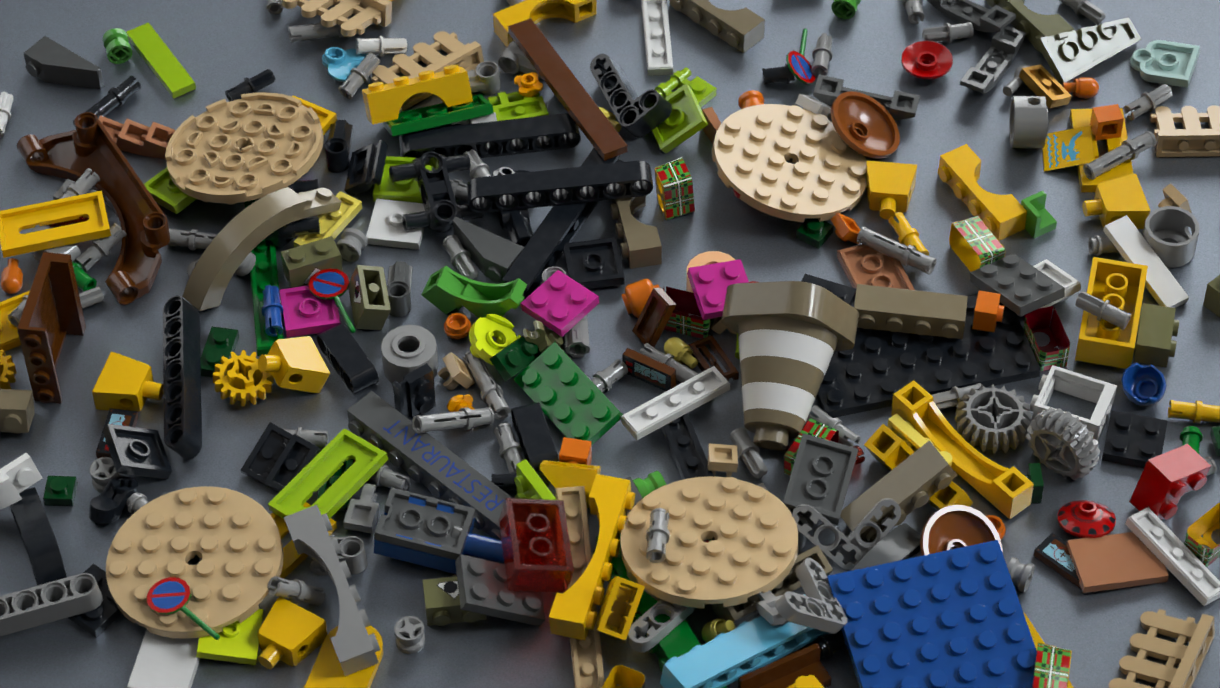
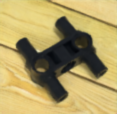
(434, 190)
(300, 227)

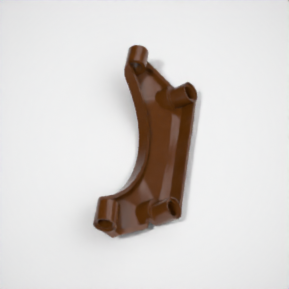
(146, 226)

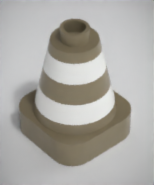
(784, 351)

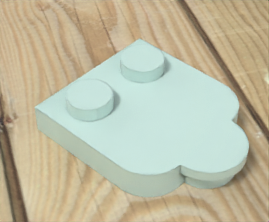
(1166, 62)

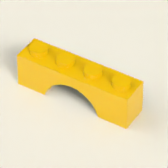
(539, 10)
(385, 100)
(999, 213)
(892, 450)

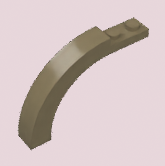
(244, 233)

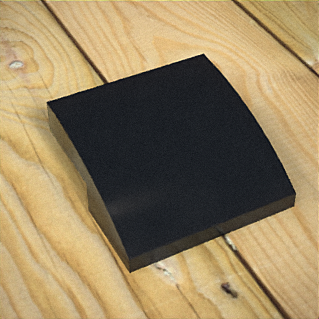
(278, 457)

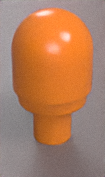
(1082, 87)
(11, 277)

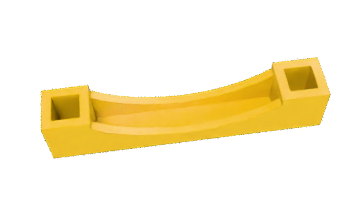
(1001, 486)
(574, 610)

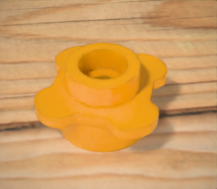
(528, 84)
(460, 401)

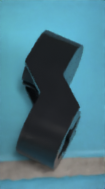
(112, 501)

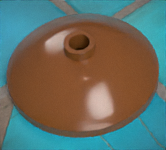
(865, 125)
(956, 528)

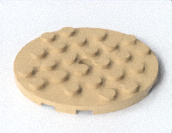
(275, 139)
(754, 153)
(225, 530)
(750, 550)

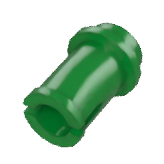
(84, 281)
(1192, 436)

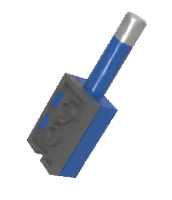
(431, 532)

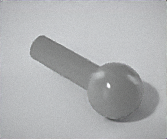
(1015, 83)

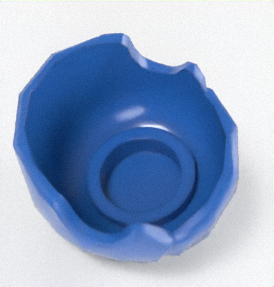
(1143, 384)

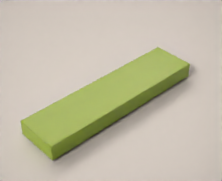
(161, 60)

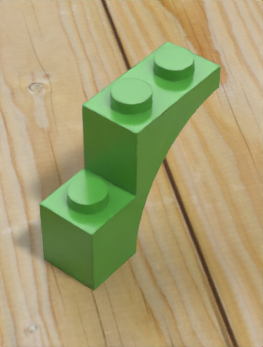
(452, 291)

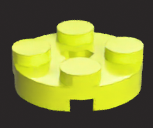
(482, 332)

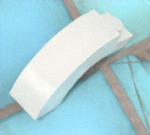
(16, 478)

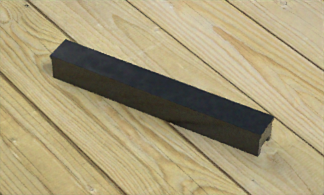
(547, 242)

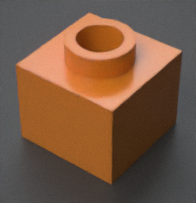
(1106, 122)
(987, 311)
(576, 451)

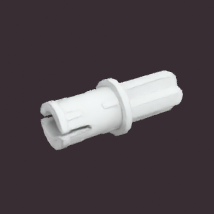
(381, 45)
(5, 106)

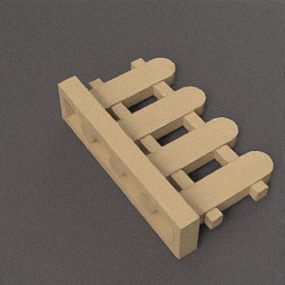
(366, 13)
(465, 56)
(1192, 139)
(1188, 657)

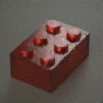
(536, 545)

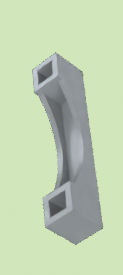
(352, 643)

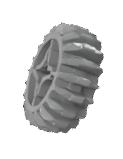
(993, 418)
(1063, 443)

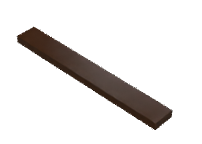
(568, 89)

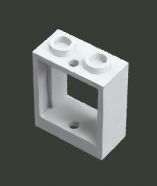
(1079, 386)

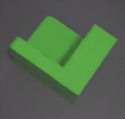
(1038, 219)

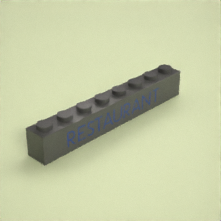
(428, 461)

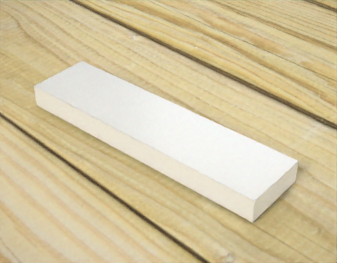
(657, 37)
(1137, 250)
(675, 403)
(1175, 556)

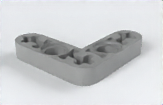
(853, 540)
(818, 607)
(657, 630)

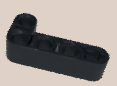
(634, 113)
(38, 537)

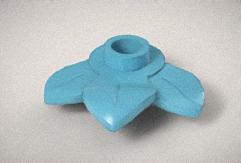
(341, 62)

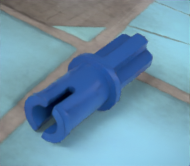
(272, 310)

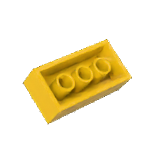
(1124, 288)

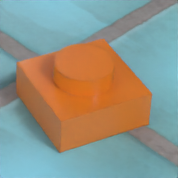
(845, 228)

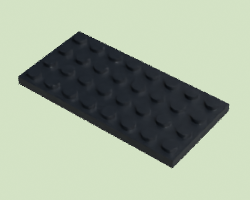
(889, 360)

